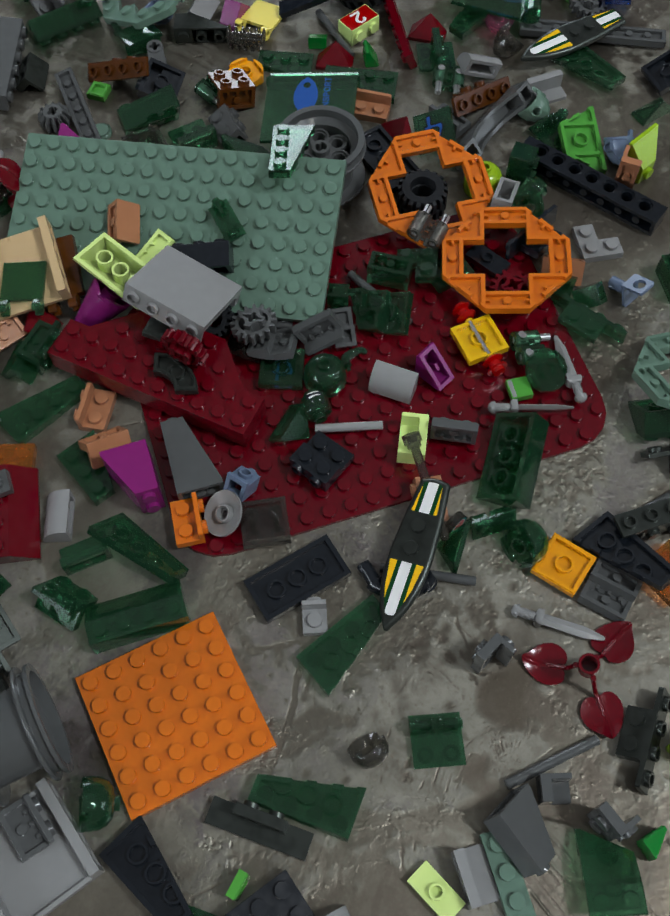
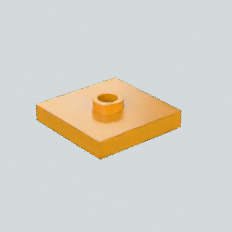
(564, 565)

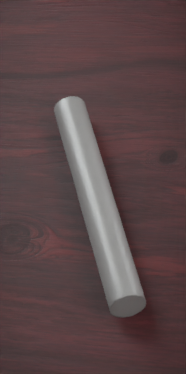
(349, 426)

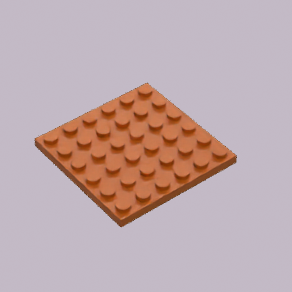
(174, 715)

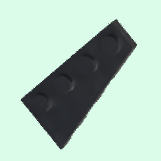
(144, 871)

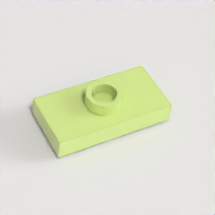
(154, 246)
(435, 891)

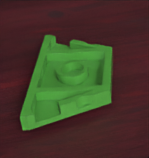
(582, 140)

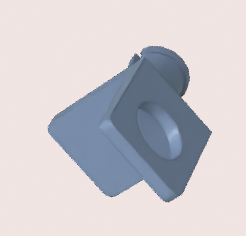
(629, 288)

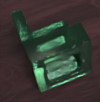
(591, 294)

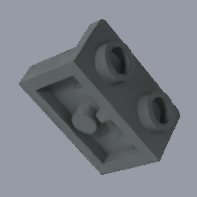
(454, 430)

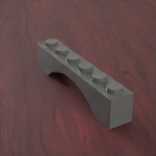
(507, 106)

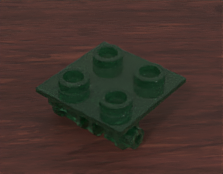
(547, 130)
(437, 740)

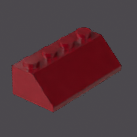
(20, 517)

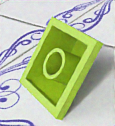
(644, 149)

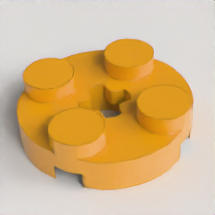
(252, 68)

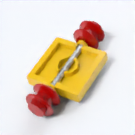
(479, 339)

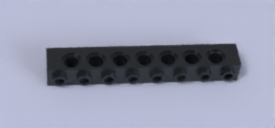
(598, 189)

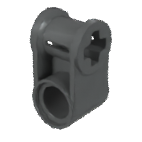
(156, 51)

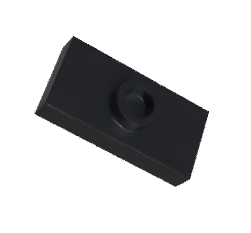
(487, 260)

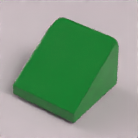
(317, 41)
(369, 55)
(652, 842)

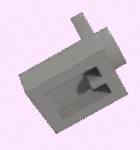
(314, 616)

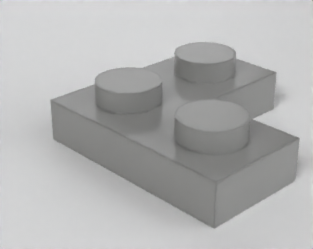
(595, 249)

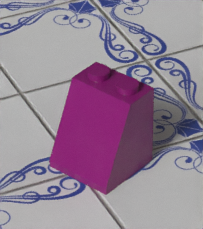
(135, 474)

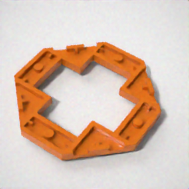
(450, 155)
(539, 284)

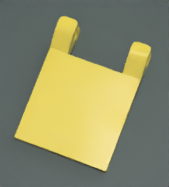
(261, 15)

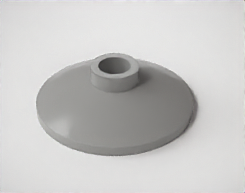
(223, 513)

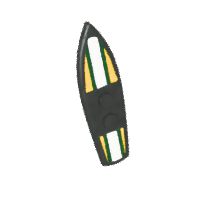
(573, 36)
(412, 550)

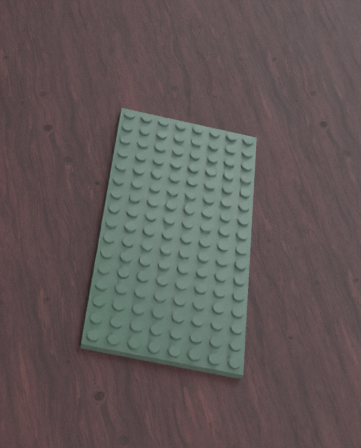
(286, 220)

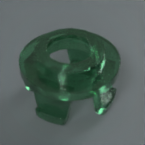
(537, 200)

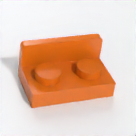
(188, 522)

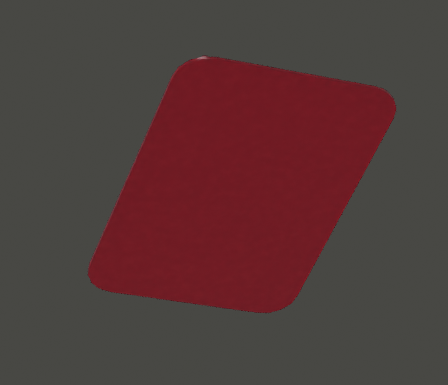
(374, 476)

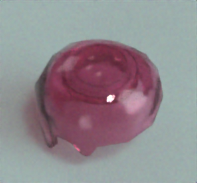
(495, 22)

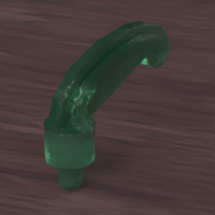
(350, 354)

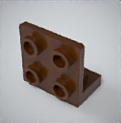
(233, 88)

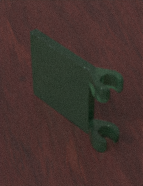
(135, 37)
(23, 283)

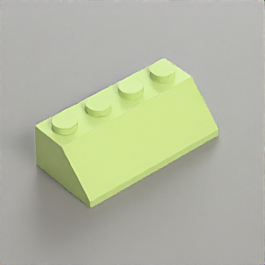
(109, 262)

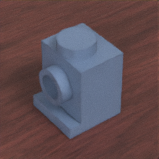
(244, 477)

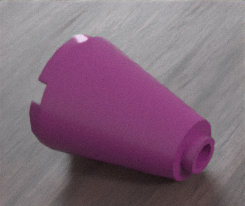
(100, 305)

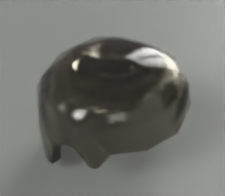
(369, 750)

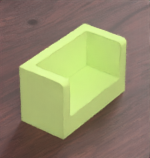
(410, 423)

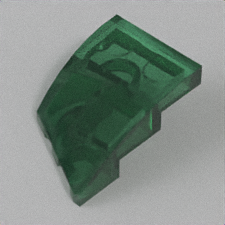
(382, 310)
(609, 877)

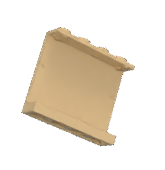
(34, 246)

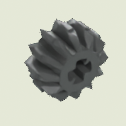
(52, 116)

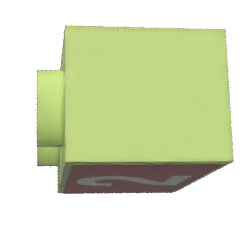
(358, 24)

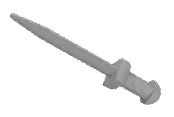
(573, 380)
(513, 406)
(540, 618)

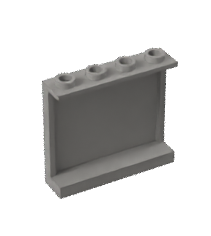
(181, 292)
(53, 873)

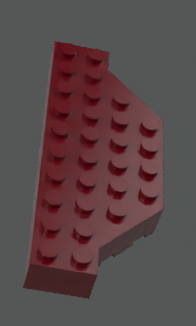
(123, 361)

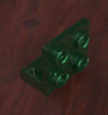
(194, 135)

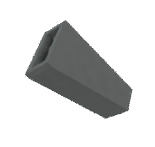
(188, 461)

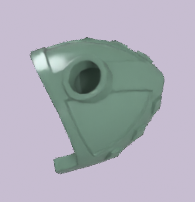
(537, 108)

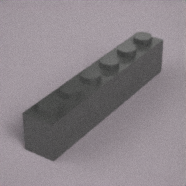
(11, 45)

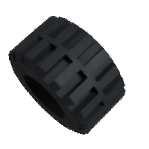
(422, 184)

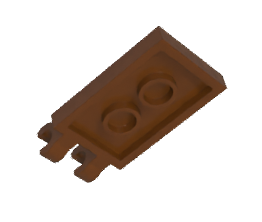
(67, 250)

